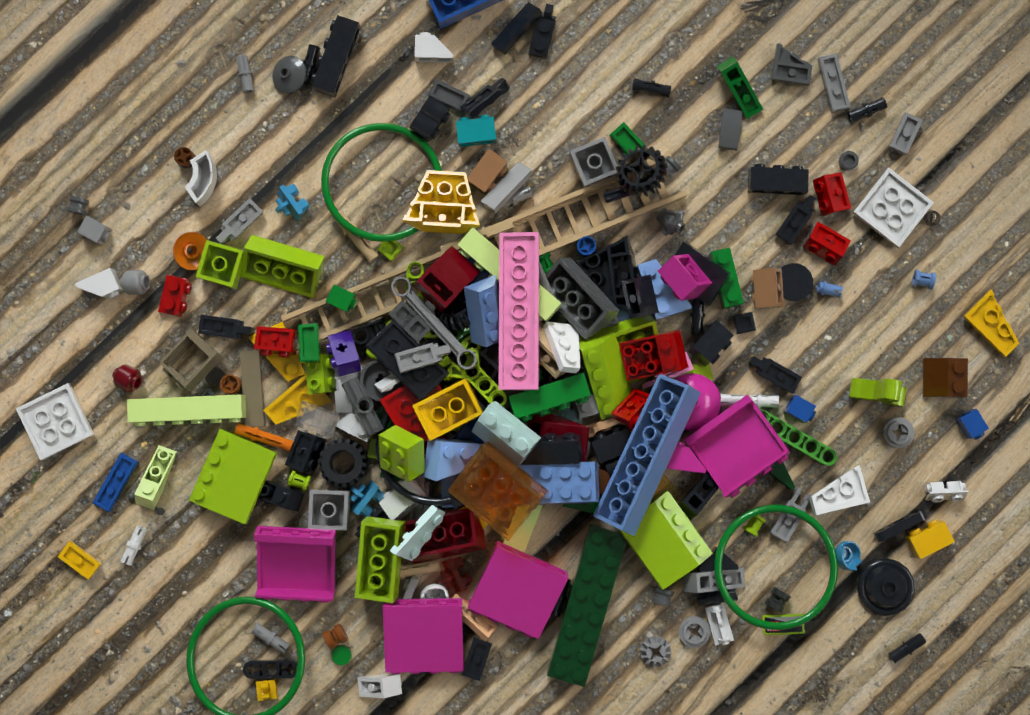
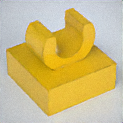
(266, 689)

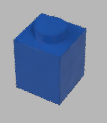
(800, 409)
(972, 424)

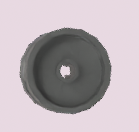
(371, 374)

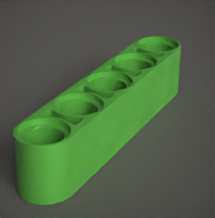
(802, 440)

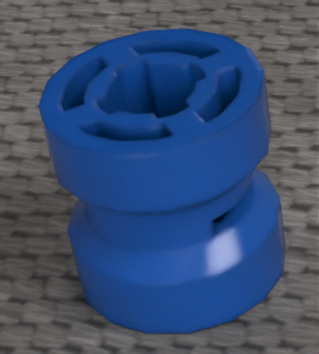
(586, 243)

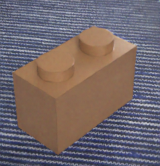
(487, 172)
(767, 288)

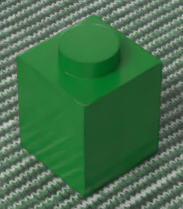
(342, 299)

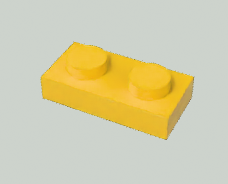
(79, 560)

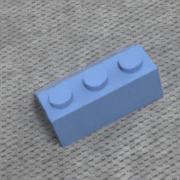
(483, 311)

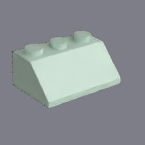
(505, 433)

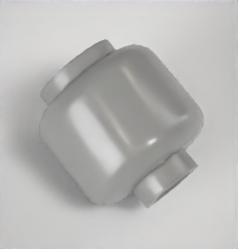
(135, 282)

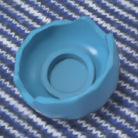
(848, 555)

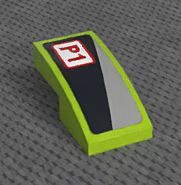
(783, 618)

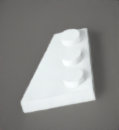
(564, 345)
(842, 493)

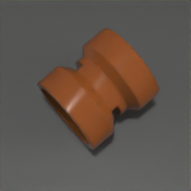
(227, 384)
(335, 636)

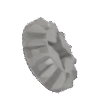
(905, 427)
(703, 629)
(654, 642)

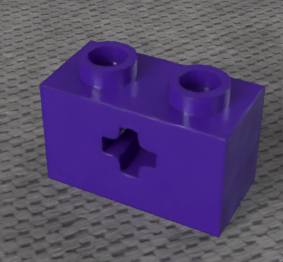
(344, 353)

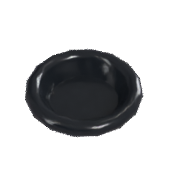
(886, 587)

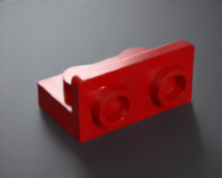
(831, 193)
(827, 244)
(174, 296)
(275, 341)
(630, 408)

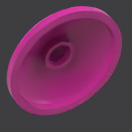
(708, 403)

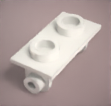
(955, 491)
(719, 624)

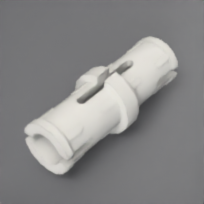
(134, 545)

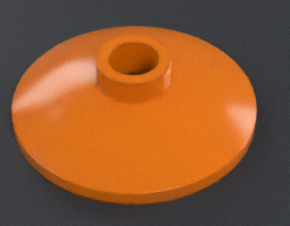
(196, 243)

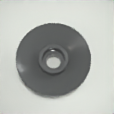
(295, 76)

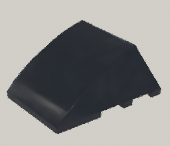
(611, 267)

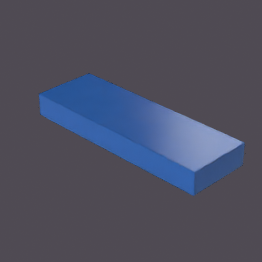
(115, 482)

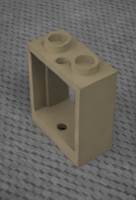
(179, 349)

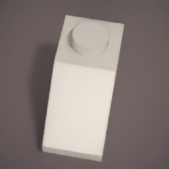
(430, 49)
(103, 284)
(352, 425)
(380, 685)

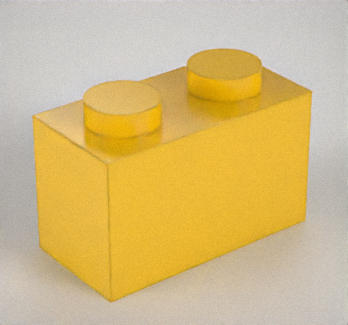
(929, 539)

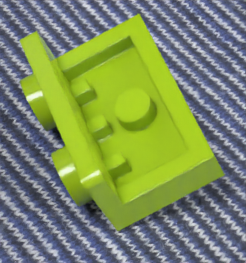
(320, 376)

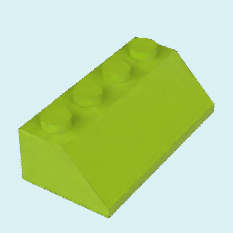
(282, 266)
(605, 372)

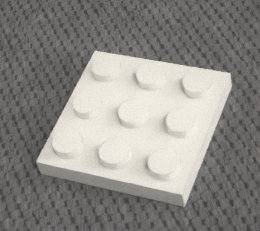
(893, 207)
(55, 421)

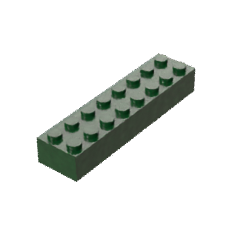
(586, 605)

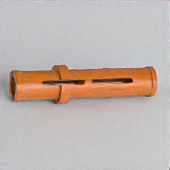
(262, 436)

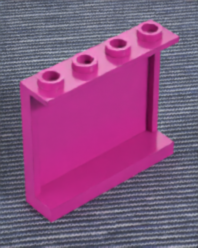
(738, 446)
(295, 563)
(518, 590)
(423, 635)

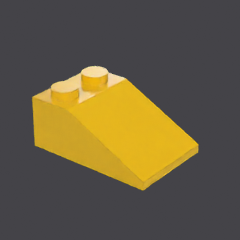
(448, 409)

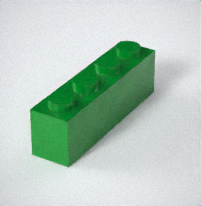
(550, 397)

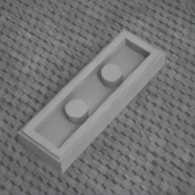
(834, 83)
(506, 187)

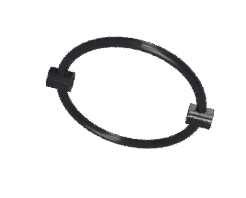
(404, 492)

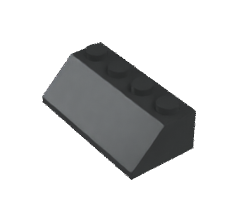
(581, 299)

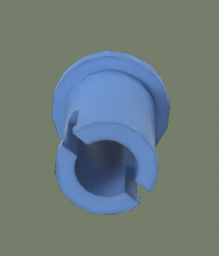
(828, 289)

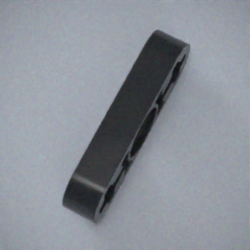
(900, 525)
(257, 664)

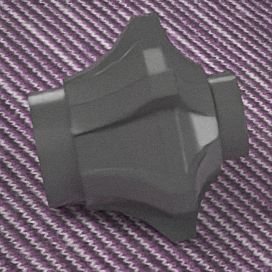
(671, 221)

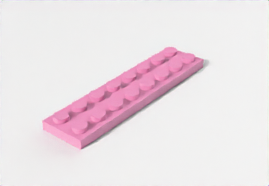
(519, 311)

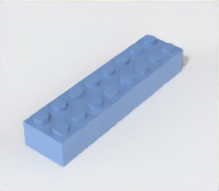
(647, 454)
(564, 482)

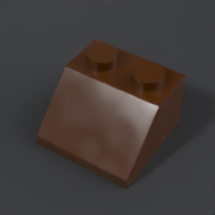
(945, 377)

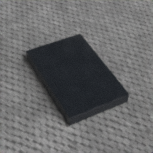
(712, 270)

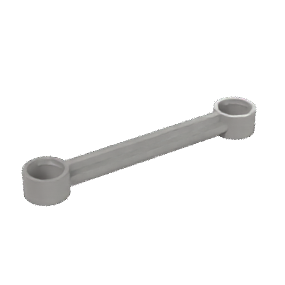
(433, 322)

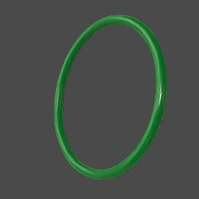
(327, 166)
(832, 557)
(240, 601)

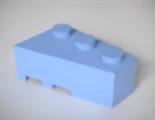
(667, 303)
(448, 457)

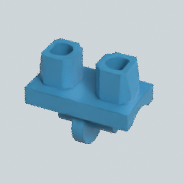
(287, 203)
(363, 495)

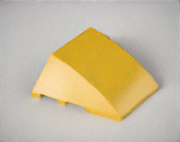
(443, 204)

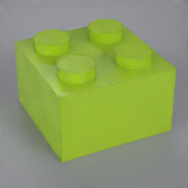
(220, 265)
(401, 453)

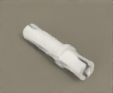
(760, 400)

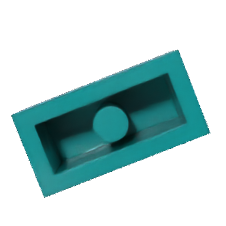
(476, 131)

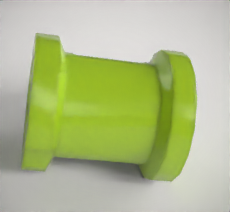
(295, 478)
(754, 525)

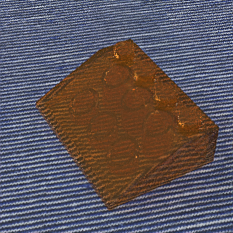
(497, 490)

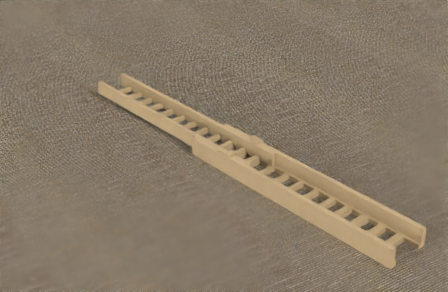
(502, 227)

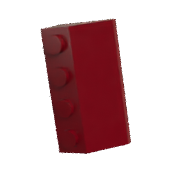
(455, 535)

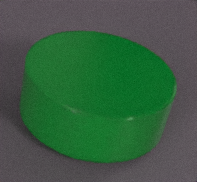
(341, 655)

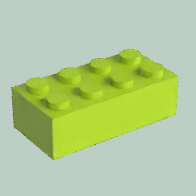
(377, 566)

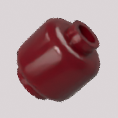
(127, 378)

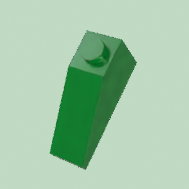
(739, 87)

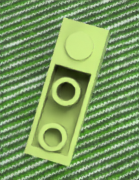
(155, 478)

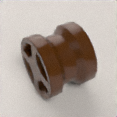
(181, 157)

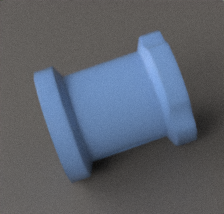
(923, 279)

